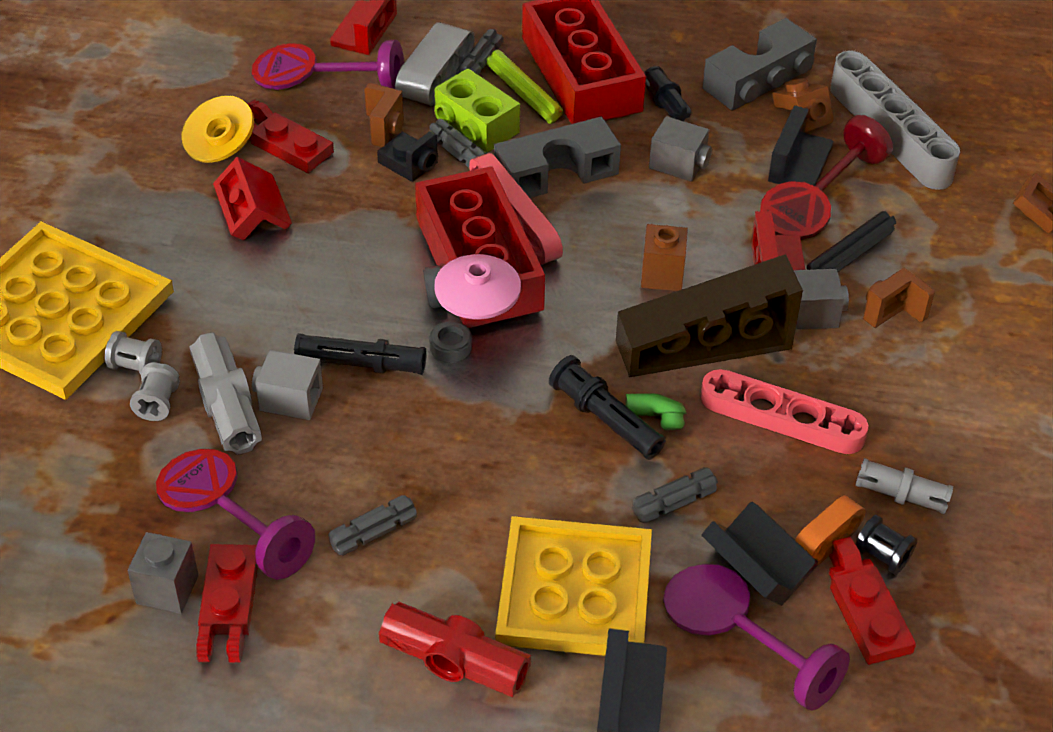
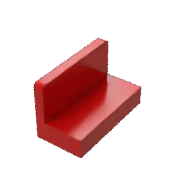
(364, 25)
(248, 197)
(769, 246)

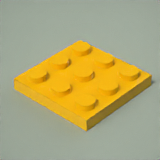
(572, 585)

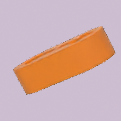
(834, 523)

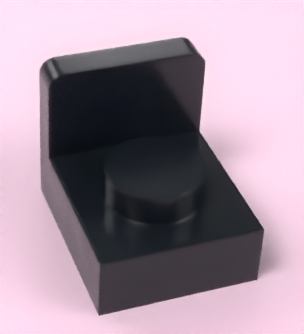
(410, 156)

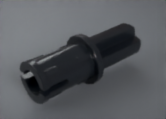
(666, 93)

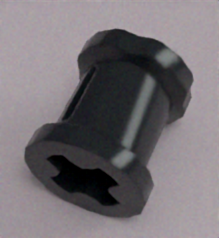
(876, 531)

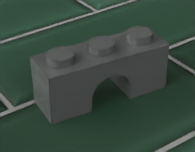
(740, 78)
(582, 147)

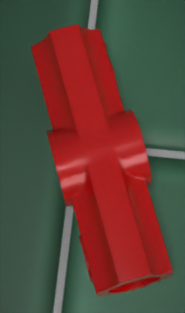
(455, 648)

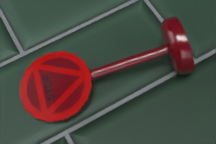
(804, 208)

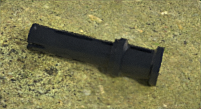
(593, 396)

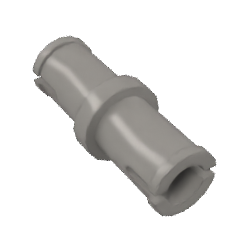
(904, 486)

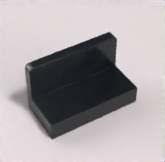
(797, 153)
(762, 553)
(631, 685)

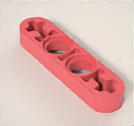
(537, 228)
(780, 417)

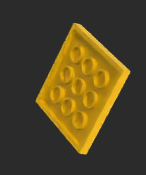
(65, 303)

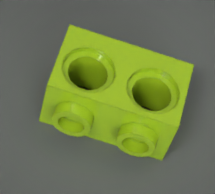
(477, 109)

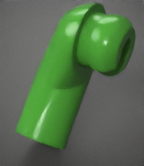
(658, 405)

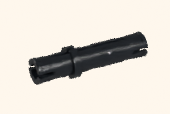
(408, 358)

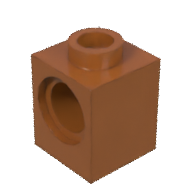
(664, 257)

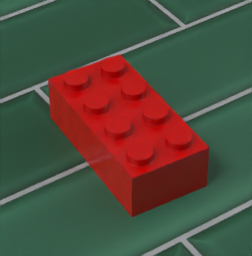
(583, 59)
(474, 216)

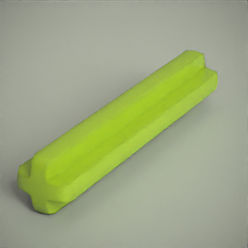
(524, 86)

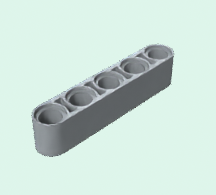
(915, 136)

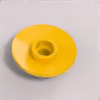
(217, 129)

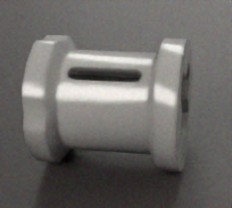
(131, 352)
(154, 393)

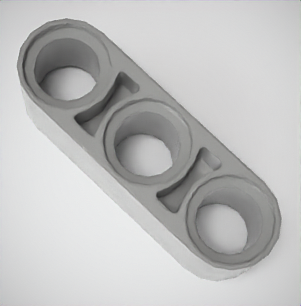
(434, 62)

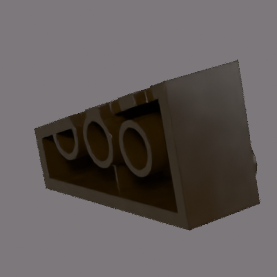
(713, 321)

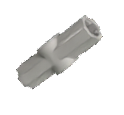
(225, 393)

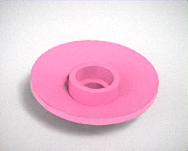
(477, 286)

